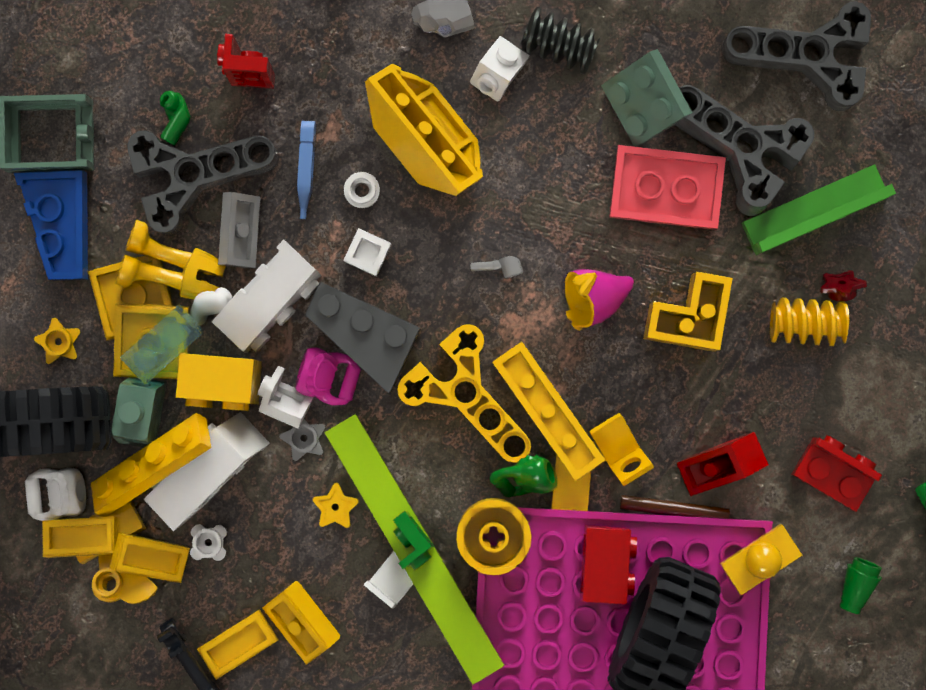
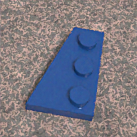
(60, 220)

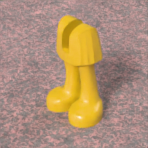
(185, 281)

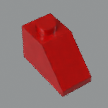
(722, 464)

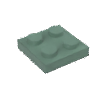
(646, 98)

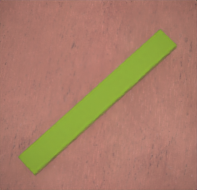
(432, 578)

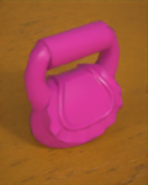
(318, 373)

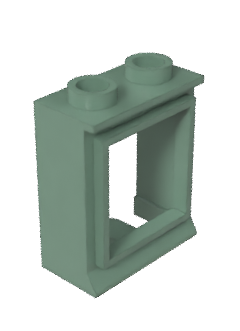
(11, 131)

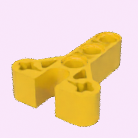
(467, 371)

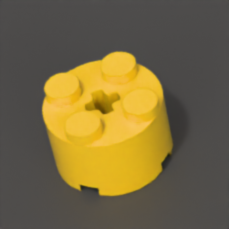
(509, 550)

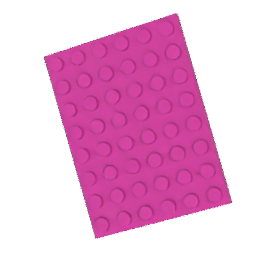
(568, 644)

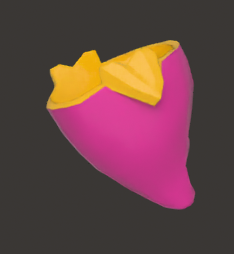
(594, 296)

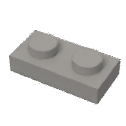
(239, 230)

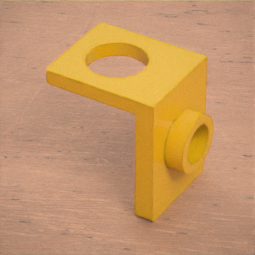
(620, 448)

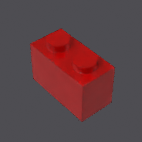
(606, 564)

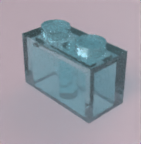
(162, 344)

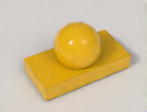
(761, 559)

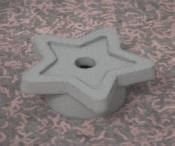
(311, 445)

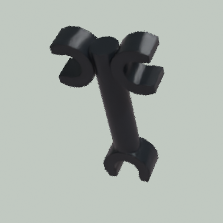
(175, 644)

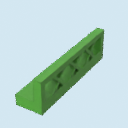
(816, 209)

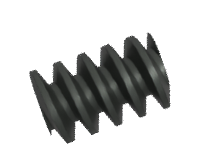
(560, 40)

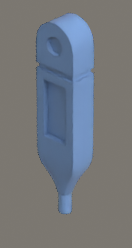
(306, 164)

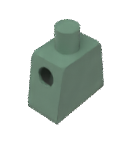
(138, 412)

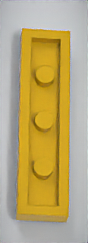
(548, 411)
(150, 465)

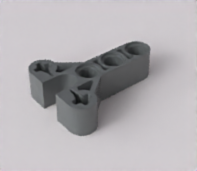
(824, 73)
(764, 139)
(180, 194)

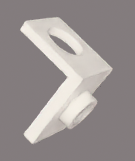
(390, 581)

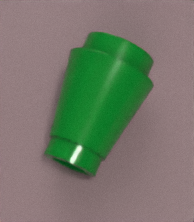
(859, 584)

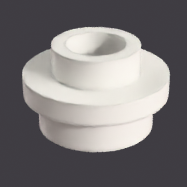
(358, 179)

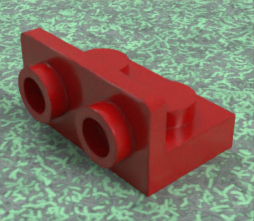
(244, 67)
(836, 473)

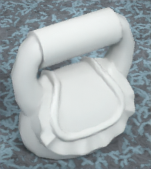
(65, 493)

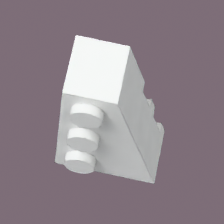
(267, 299)
(200, 480)

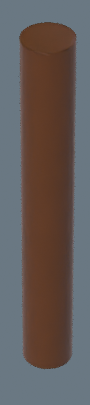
(671, 507)

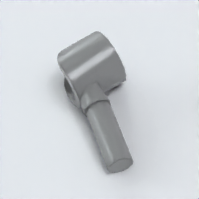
(510, 266)

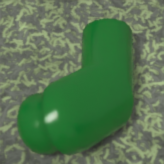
(177, 114)

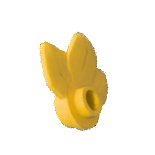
(128, 587)

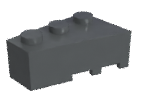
(365, 333)

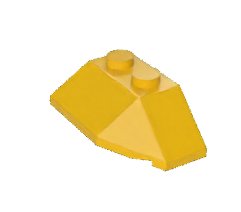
(423, 131)

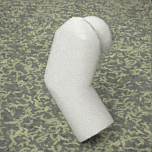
(209, 303)

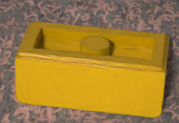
(301, 622)

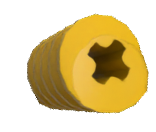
(809, 320)

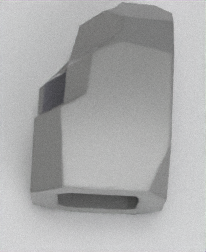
(443, 17)

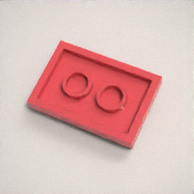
(667, 187)

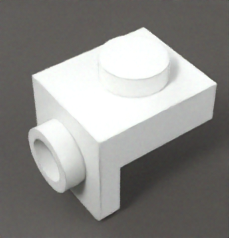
(498, 68)
(283, 400)

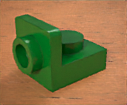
(411, 534)

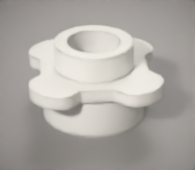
(200, 549)

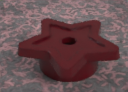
(842, 286)

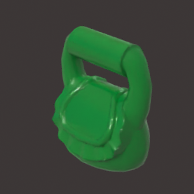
(530, 473)

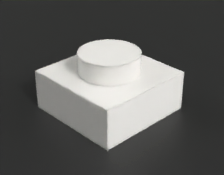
(367, 252)

